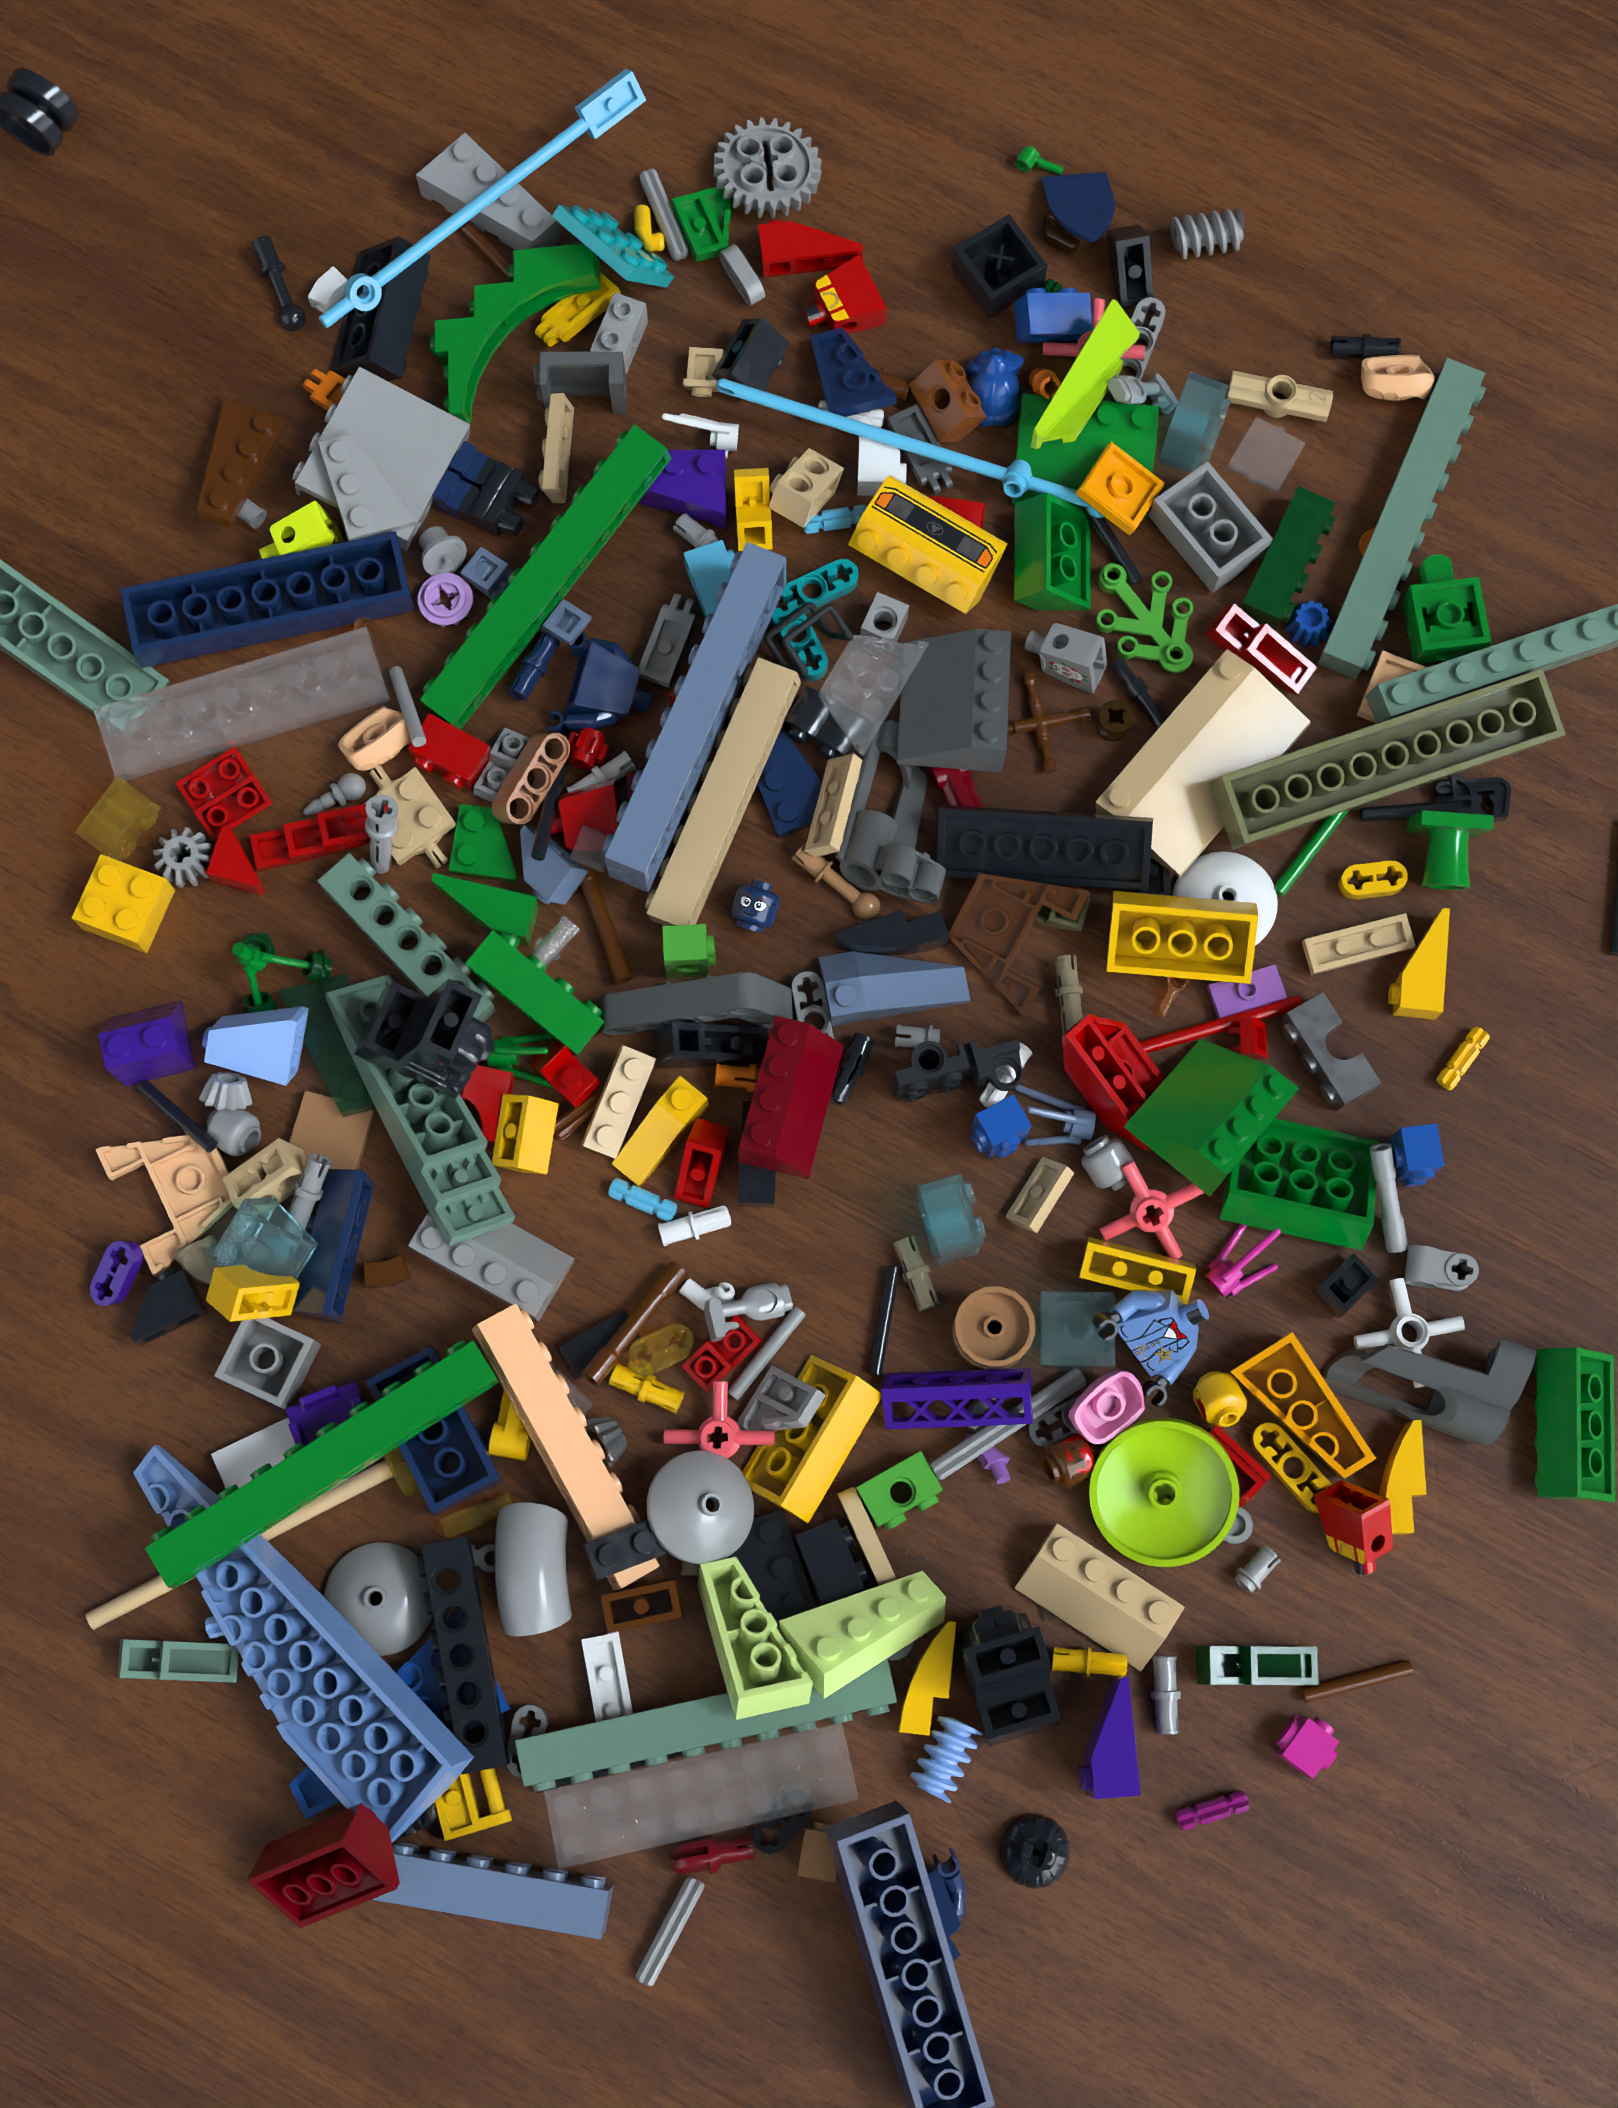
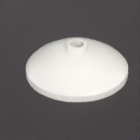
(1235, 874)

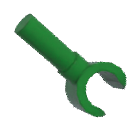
(1030, 156)

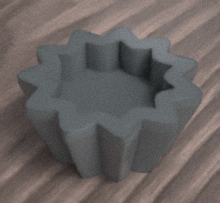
(609, 1437)

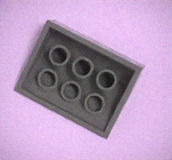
(957, 703)

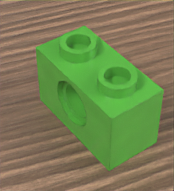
(688, 951)
(912, 1472)

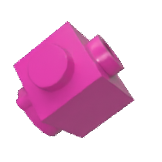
(1307, 1745)

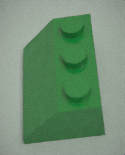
(1052, 555)

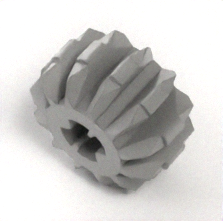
(177, 848)

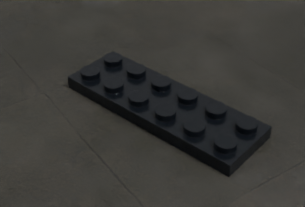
(1045, 846)

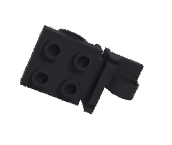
(951, 1071)

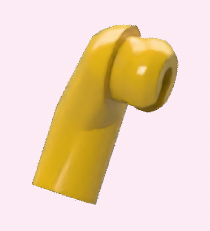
(642, 226)

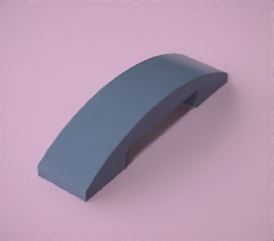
(491, 577)

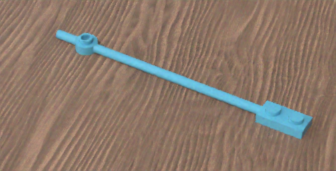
(596, 116)

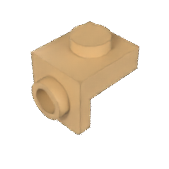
(700, 369)

